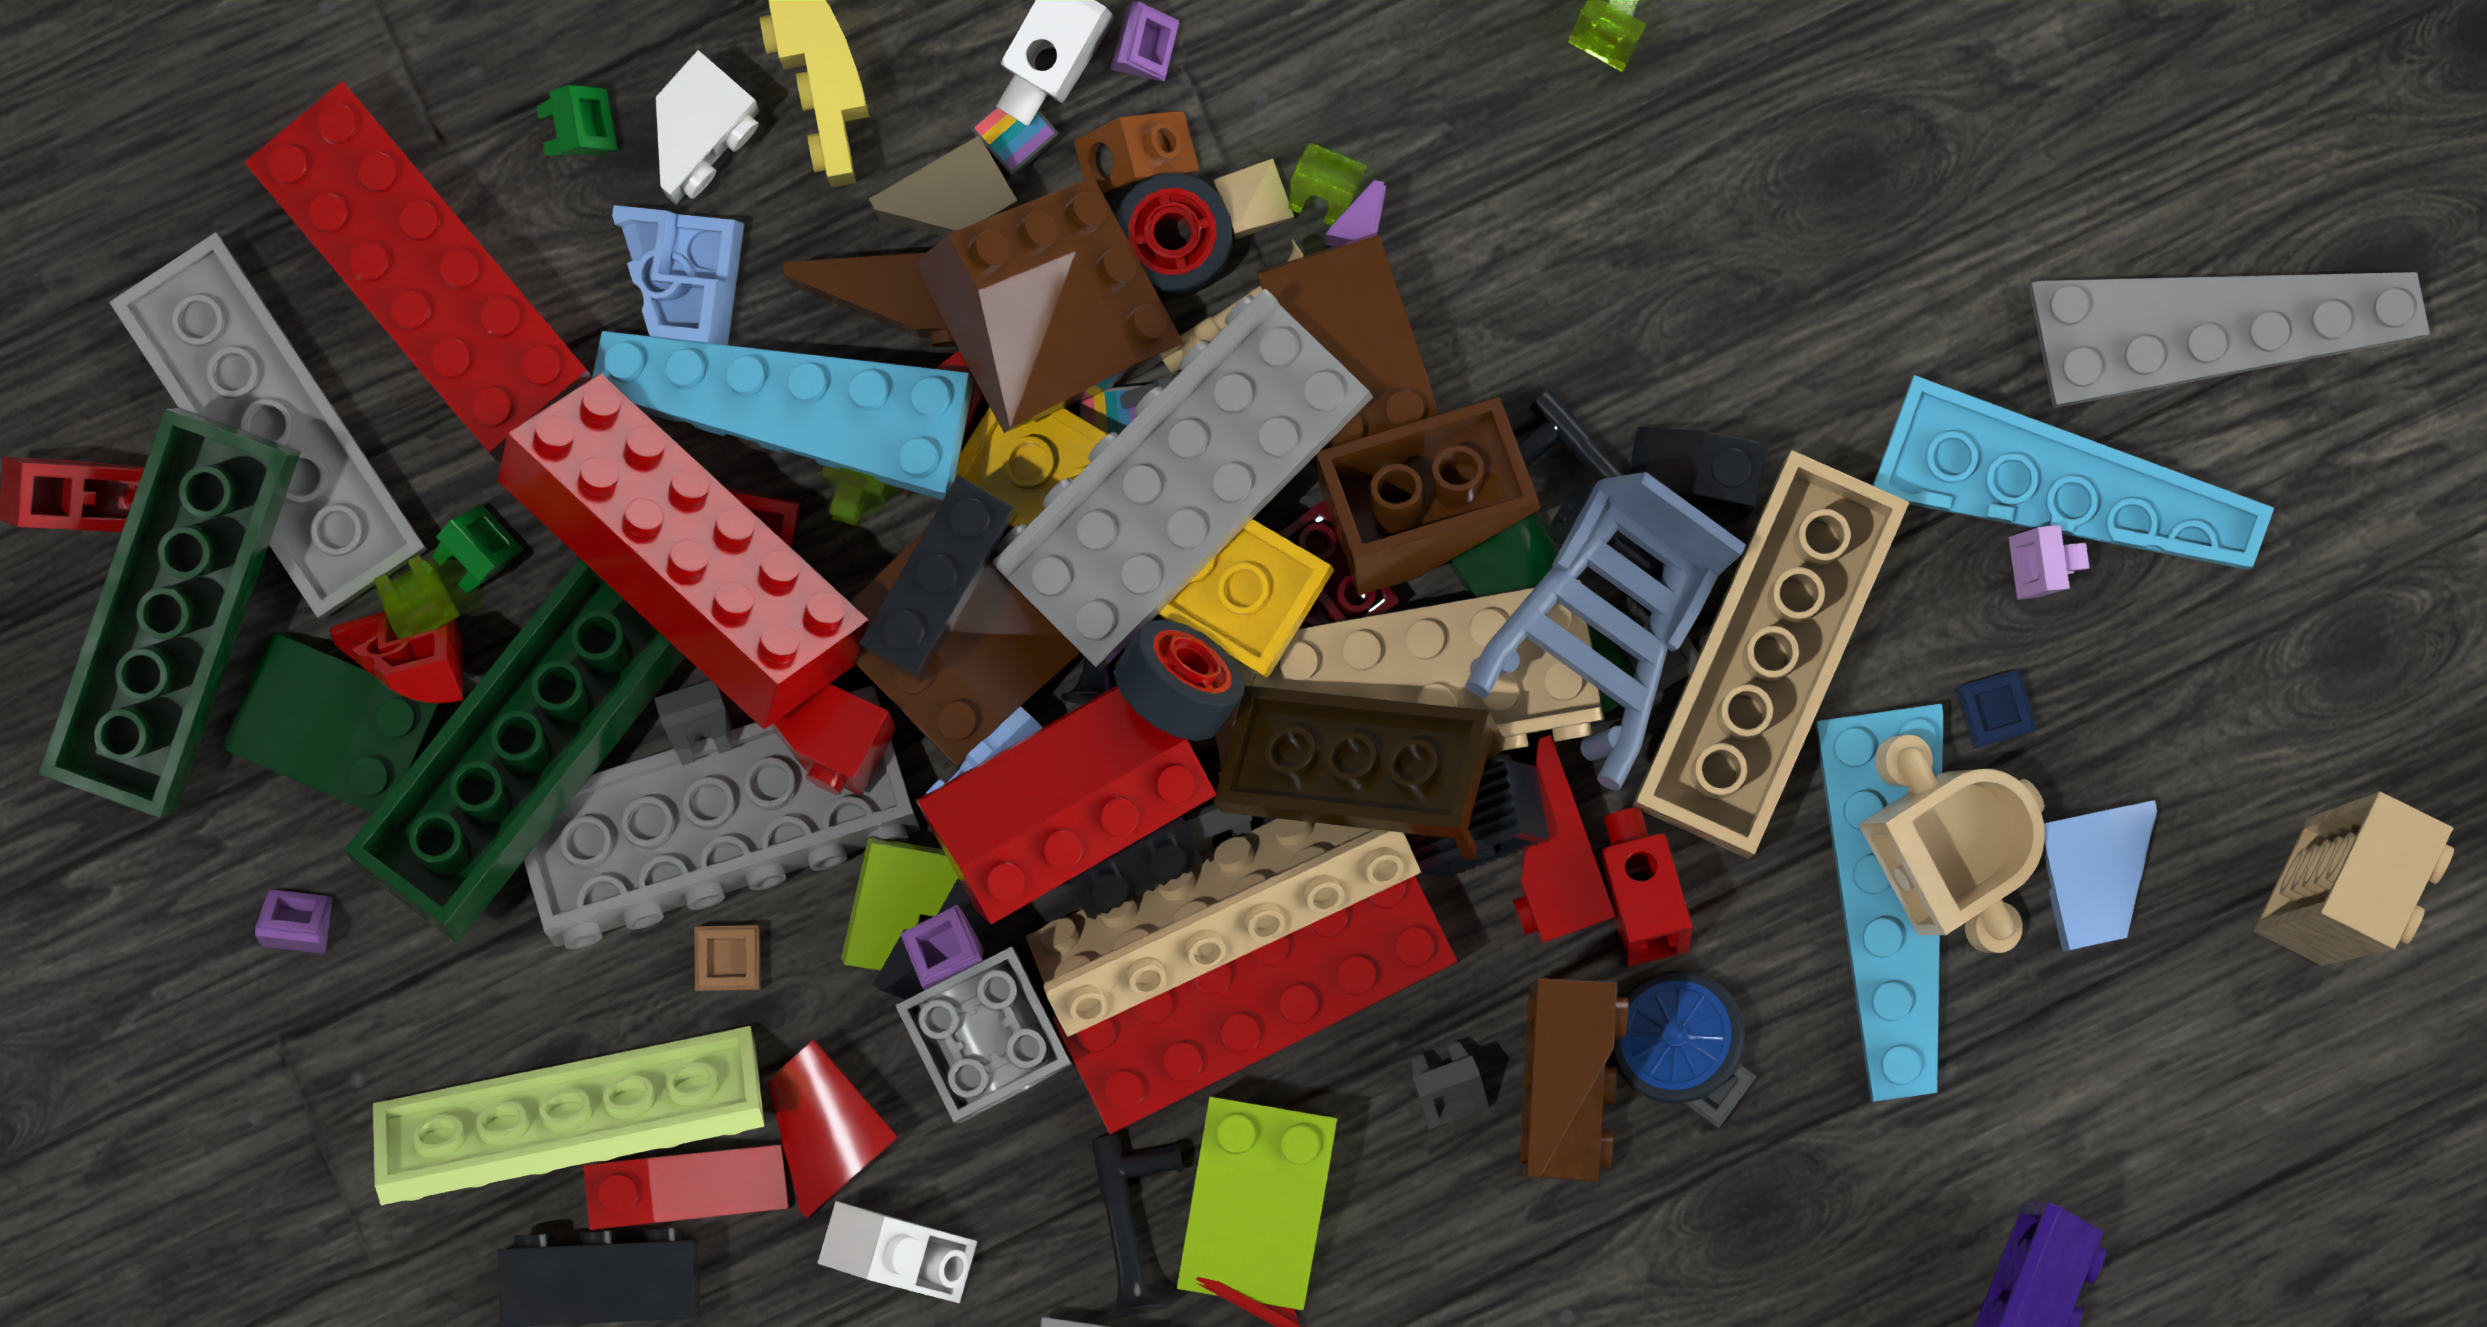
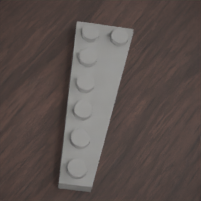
(2172, 331)

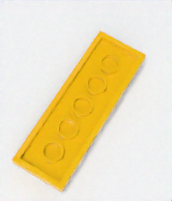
(1243, 599)

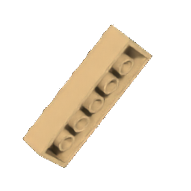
(1770, 654)
(2356, 880)

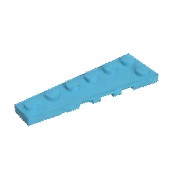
(842, 412)
(2018, 471)
(1890, 963)

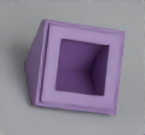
(1144, 42)
(294, 921)
(942, 947)

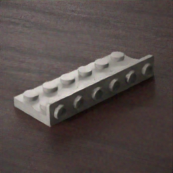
(1180, 478)
(690, 832)

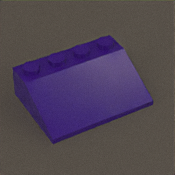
(2043, 1270)

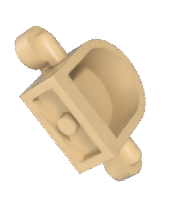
(1956, 844)

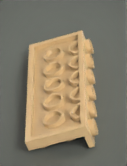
(1427, 660)
(1231, 905)

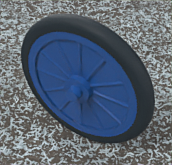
(1679, 1037)

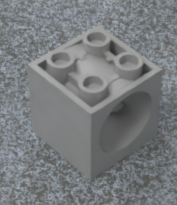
(984, 1035)

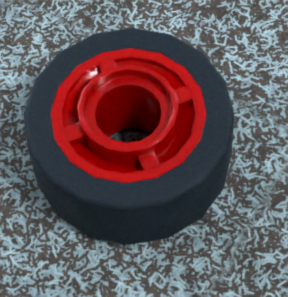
(1200, 210)
(1179, 680)

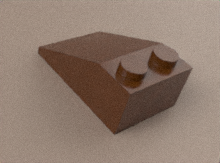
(1357, 315)
(1424, 492)

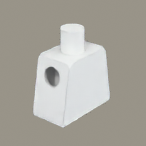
(1065, 25)

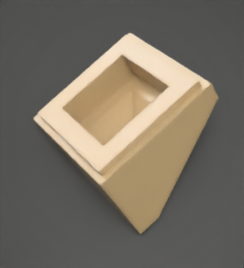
(1254, 198)

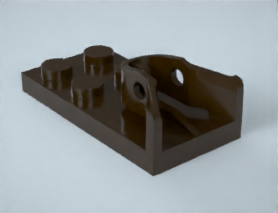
(1357, 762)

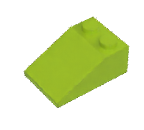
(1257, 1201)

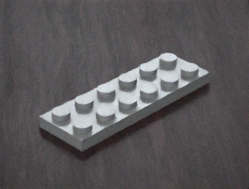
(236, 366)

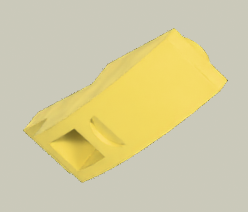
(811, 37)

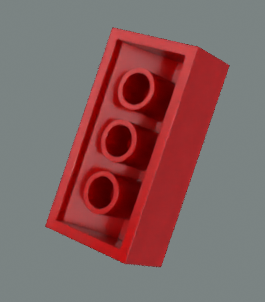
(1061, 802)

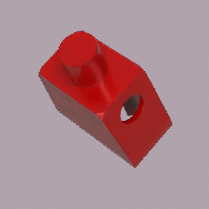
(1648, 913)

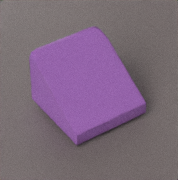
(1360, 218)

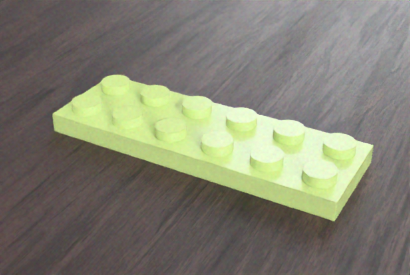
(566, 1115)

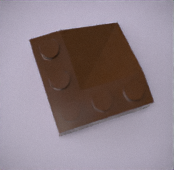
(1048, 303)
(986, 669)
(1566, 1078)

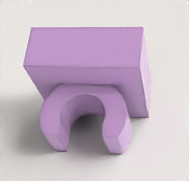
(2043, 561)

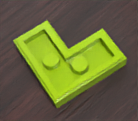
(892, 891)

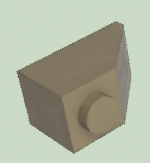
(947, 193)

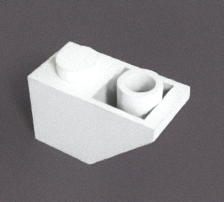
(696, 122)
(897, 1252)

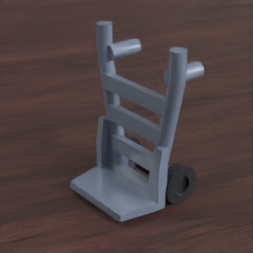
(1617, 534)

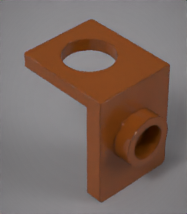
(1139, 149)

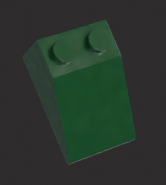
(330, 724)

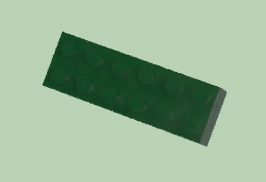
(169, 612)
(515, 753)

